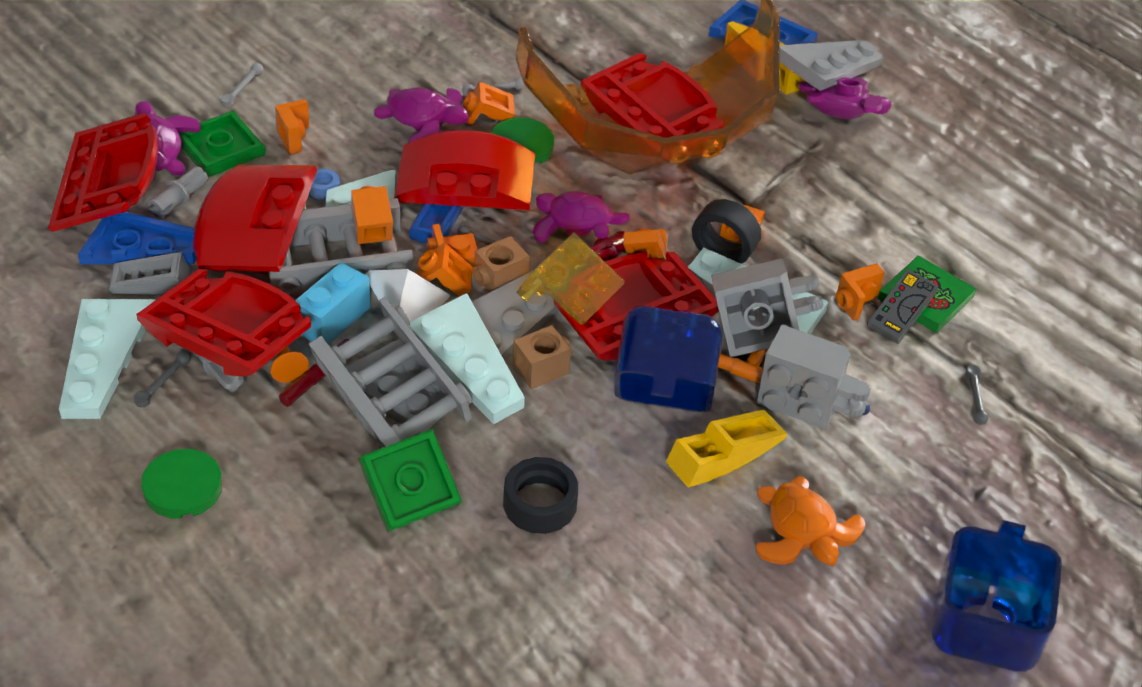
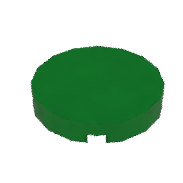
(530, 134)
(181, 483)

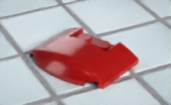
(652, 98)
(106, 171)
(466, 171)
(251, 217)
(646, 283)
(226, 320)

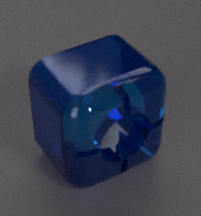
(668, 359)
(1025, 592)

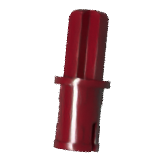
(609, 247)

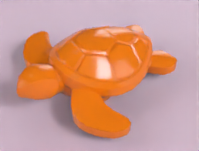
(805, 523)

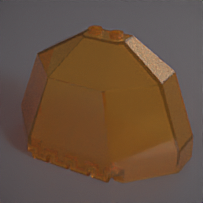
(738, 77)

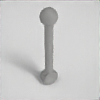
(518, 84)
(228, 99)

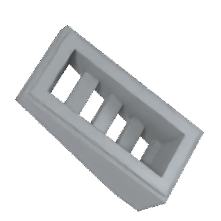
(160, 274)

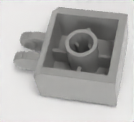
(766, 287)
(809, 379)

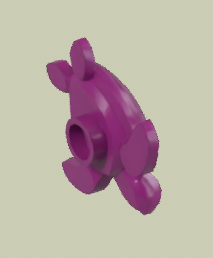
(846, 99)
(423, 109)
(168, 137)
(575, 213)

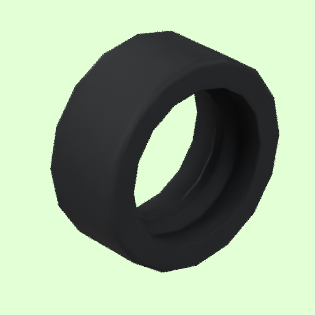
(734, 216)
(541, 471)

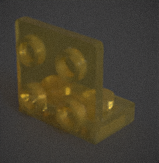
(573, 279)

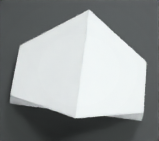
(407, 290)

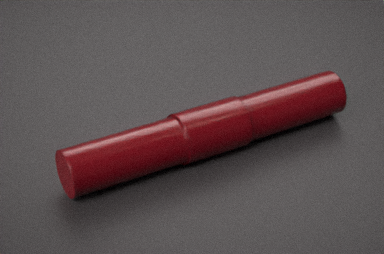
(303, 384)

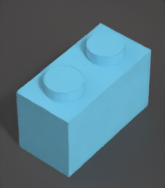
(335, 302)

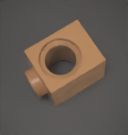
(500, 263)
(541, 356)

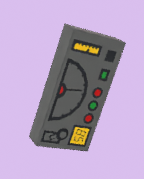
(903, 306)

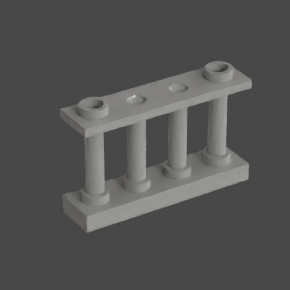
(331, 225)
(373, 411)

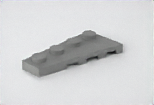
(827, 62)

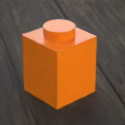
(371, 214)

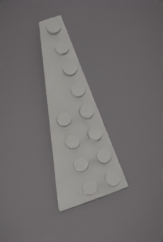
(504, 316)

